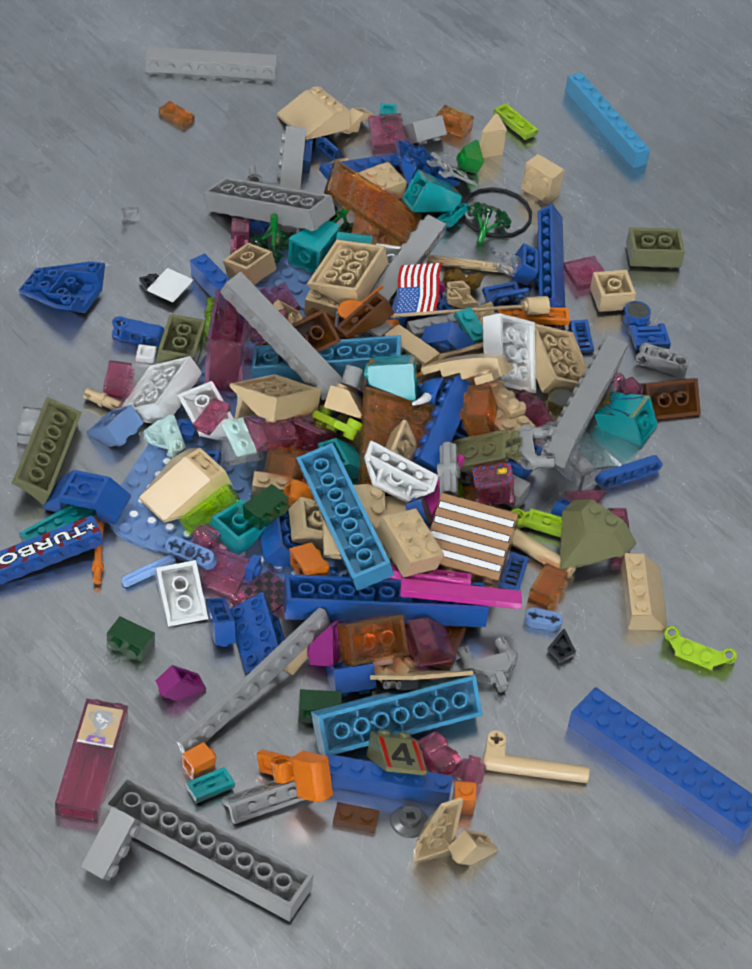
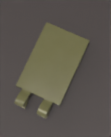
(489, 449)

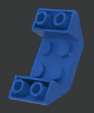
(90, 492)

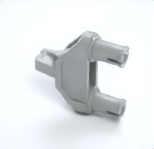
(529, 459)
(492, 668)

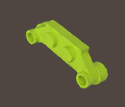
(324, 419)
(539, 521)
(696, 652)

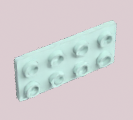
(239, 436)

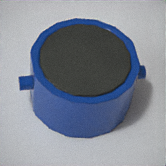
(636, 314)
(423, 509)

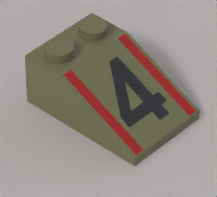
(396, 752)

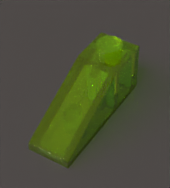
(208, 508)

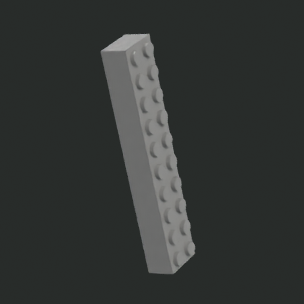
(585, 400)
(212, 848)

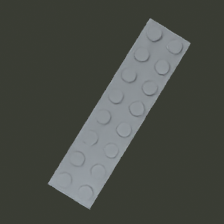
(261, 200)

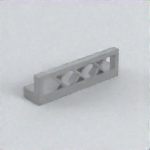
(261, 800)

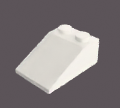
(181, 593)

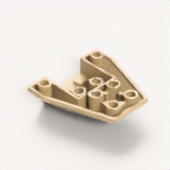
(184, 484)

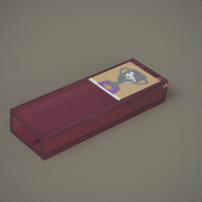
(91, 760)

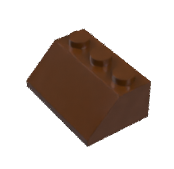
(318, 331)
(673, 397)

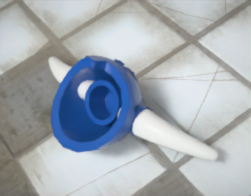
(430, 391)

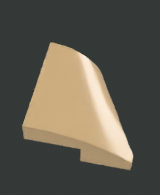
(459, 295)

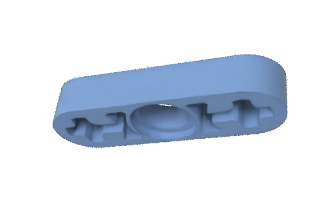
(186, 546)

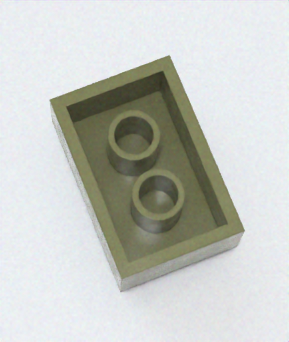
(655, 247)
(181, 338)

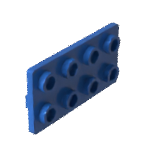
(256, 630)

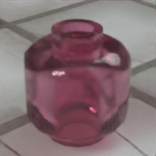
(206, 536)
(471, 770)

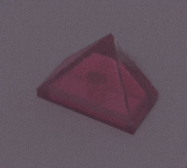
(595, 494)

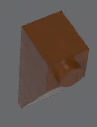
(369, 315)

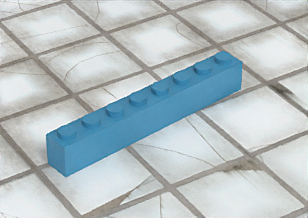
(607, 120)

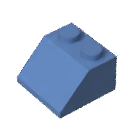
(116, 426)

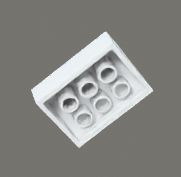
(517, 341)
(159, 388)

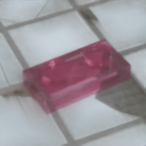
(211, 416)

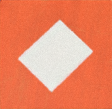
(170, 285)

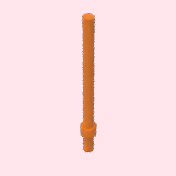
(98, 564)

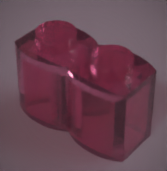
(118, 379)
(438, 755)

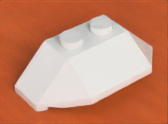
(397, 474)

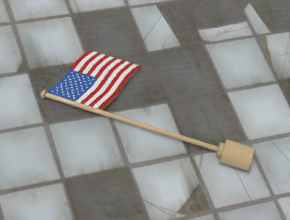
(420, 293)

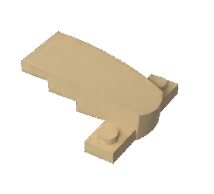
(485, 365)

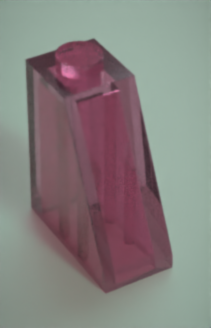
(239, 233)

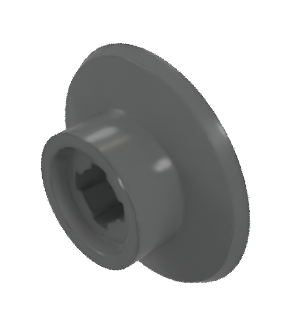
(408, 828)

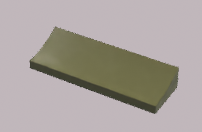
(46, 449)

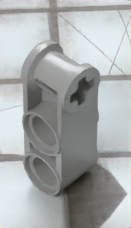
(662, 360)
(354, 378)

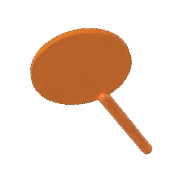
(349, 306)

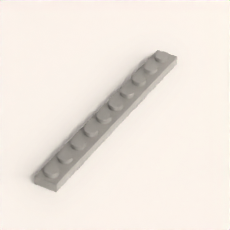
(255, 681)

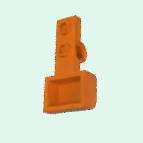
(306, 768)

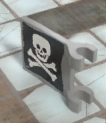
(450, 170)

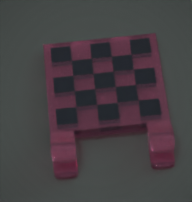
(267, 583)

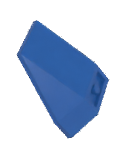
(413, 158)
(66, 286)

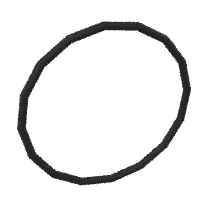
(502, 190)

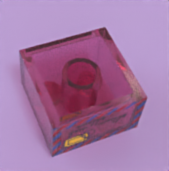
(493, 484)

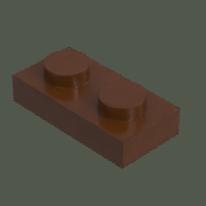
(356, 817)

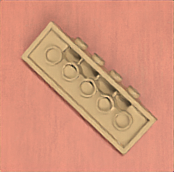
(510, 411)

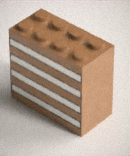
(473, 538)

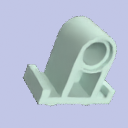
(166, 435)

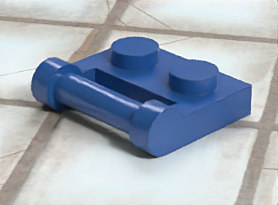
(655, 335)

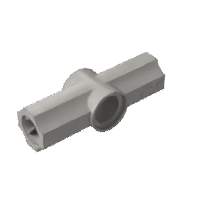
(448, 469)

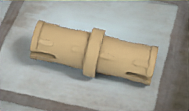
(101, 399)

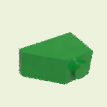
(470, 157)

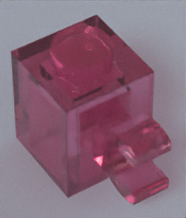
(627, 385)

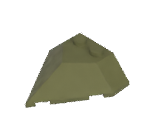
(592, 534)

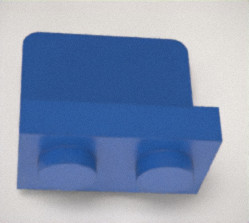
(504, 294)

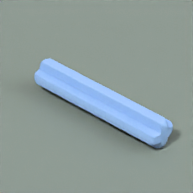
(146, 571)

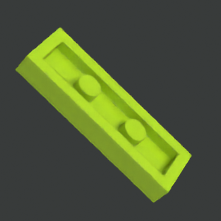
(516, 121)

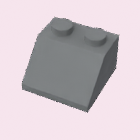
(426, 129)

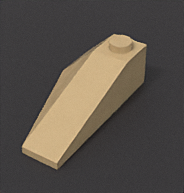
(438, 830)

